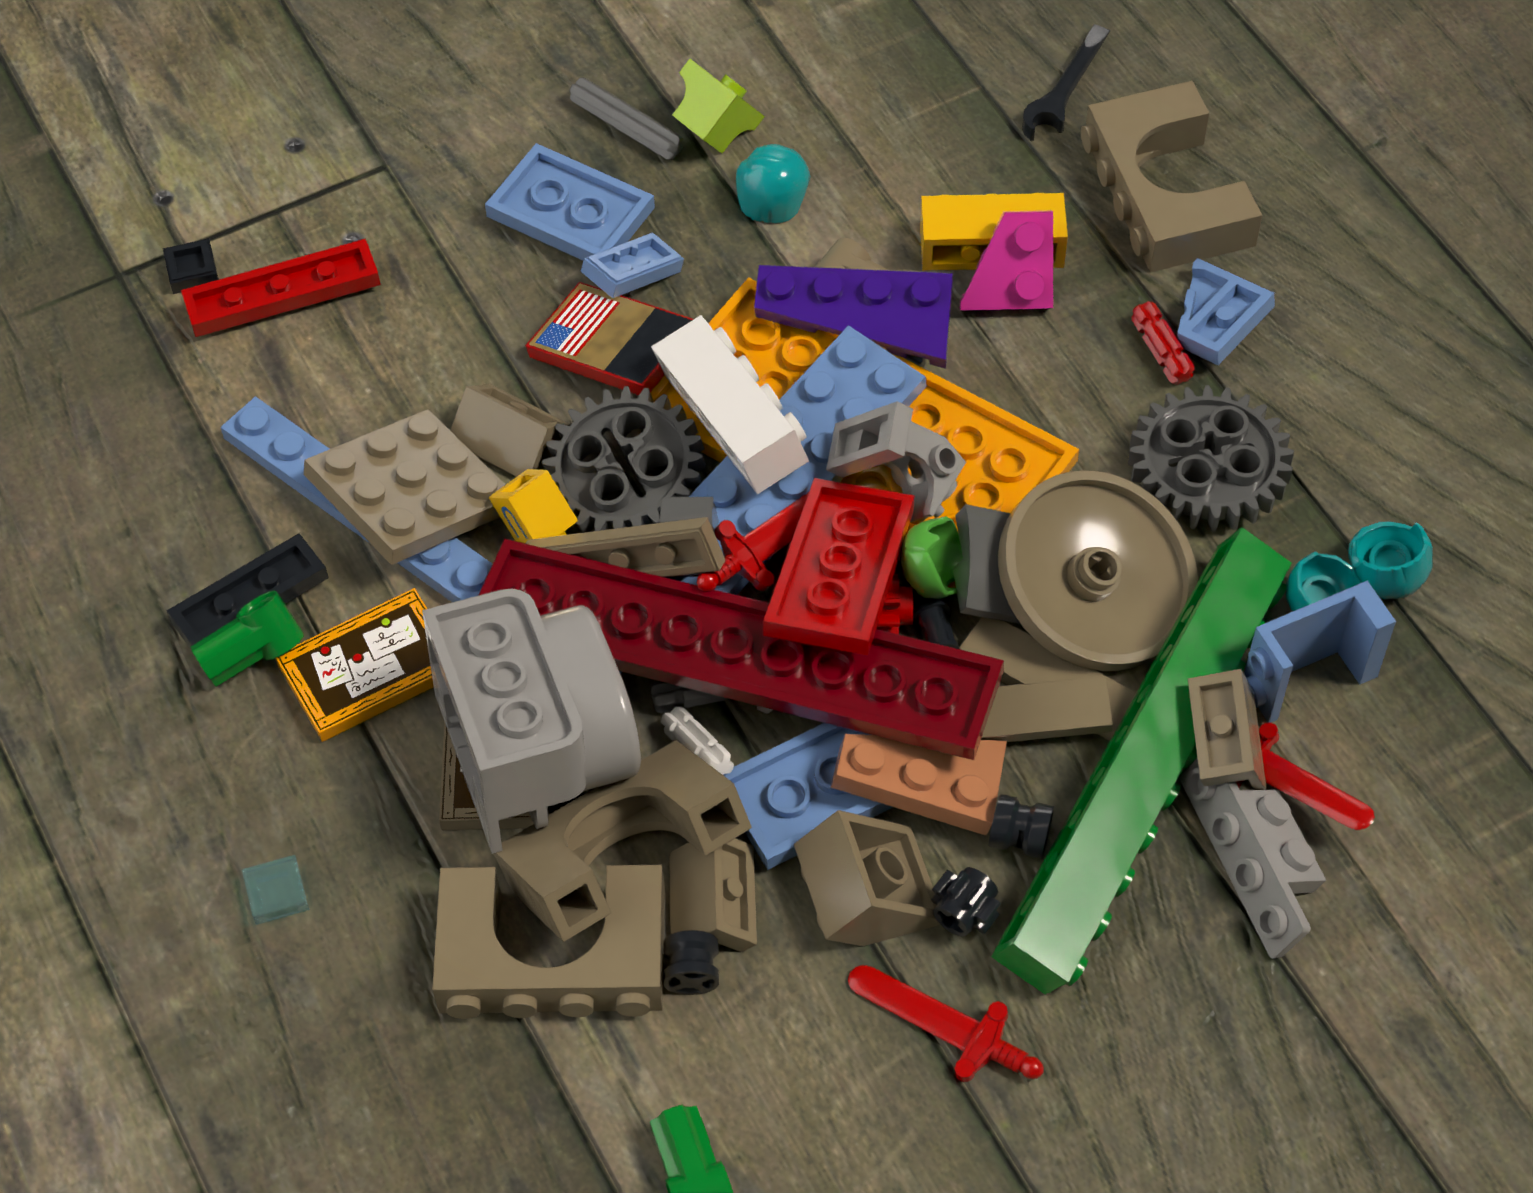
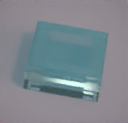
(275, 889)

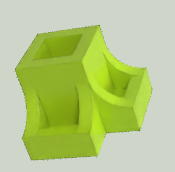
(714, 107)

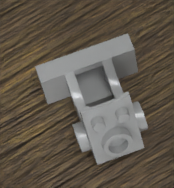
(894, 440)

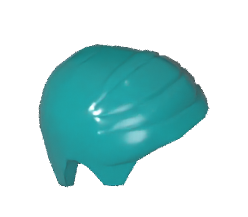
(772, 183)
(1392, 558)

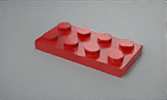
(839, 566)

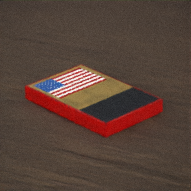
(605, 338)

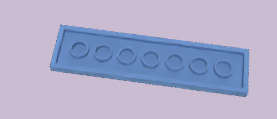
(841, 384)

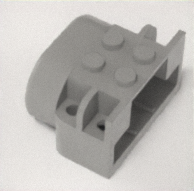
(529, 704)

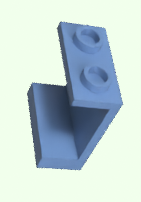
(1345, 623)

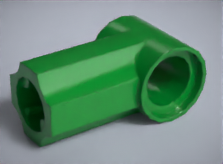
(260, 631)
(688, 1153)

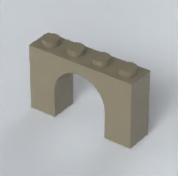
(1166, 224)
(669, 793)
(615, 975)

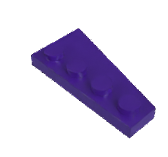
(891, 308)

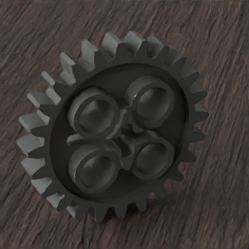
(666, 442)
(1214, 446)

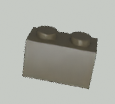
(866, 879)

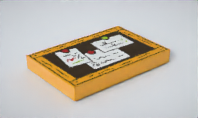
(361, 665)

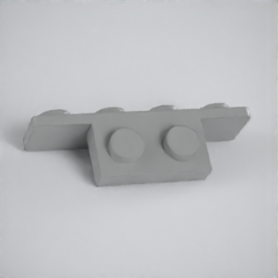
(1260, 854)

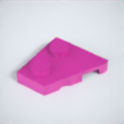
(1015, 265)

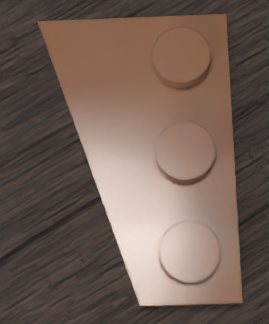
(923, 779)

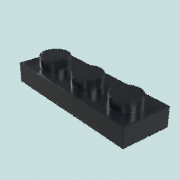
(286, 568)

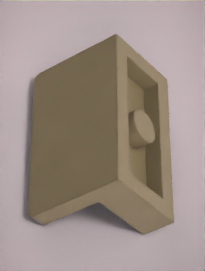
(503, 428)
(1226, 729)
(715, 893)

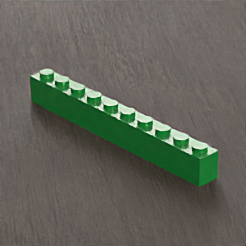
(1139, 769)

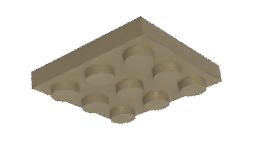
(406, 485)

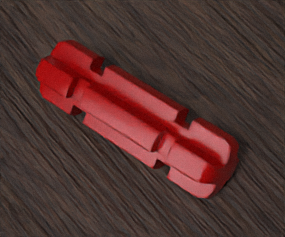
(1163, 343)

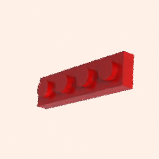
(280, 287)

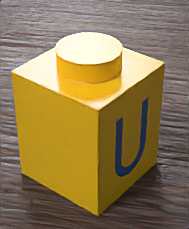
(533, 506)

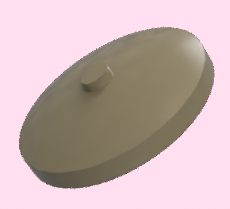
(1096, 569)

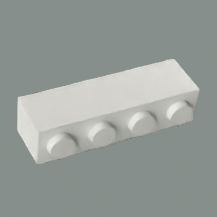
(731, 403)

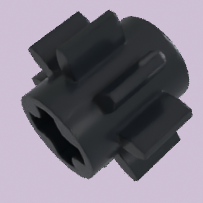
(965, 901)

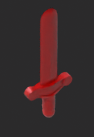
(747, 553)
(1308, 787)
(977, 1039)

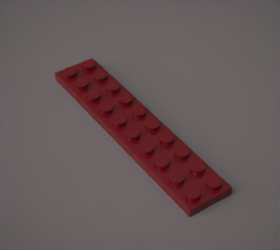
(718, 647)

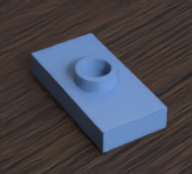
(632, 265)

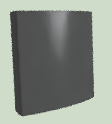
(978, 572)

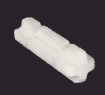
(690, 733)

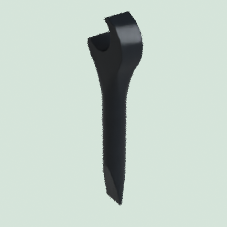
(1052, 106)

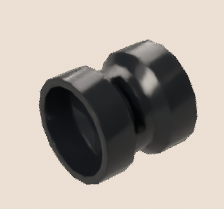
(1021, 826)

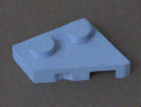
(1220, 311)

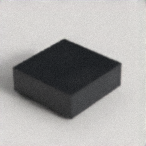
(190, 265)

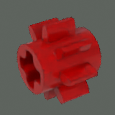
(897, 607)

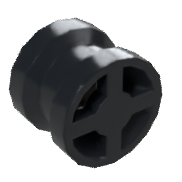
(691, 962)

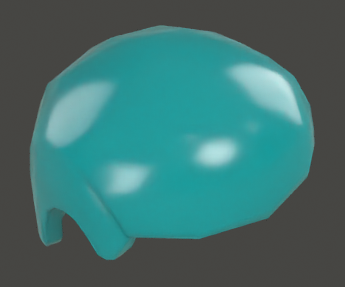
(1318, 578)

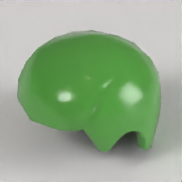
(929, 557)

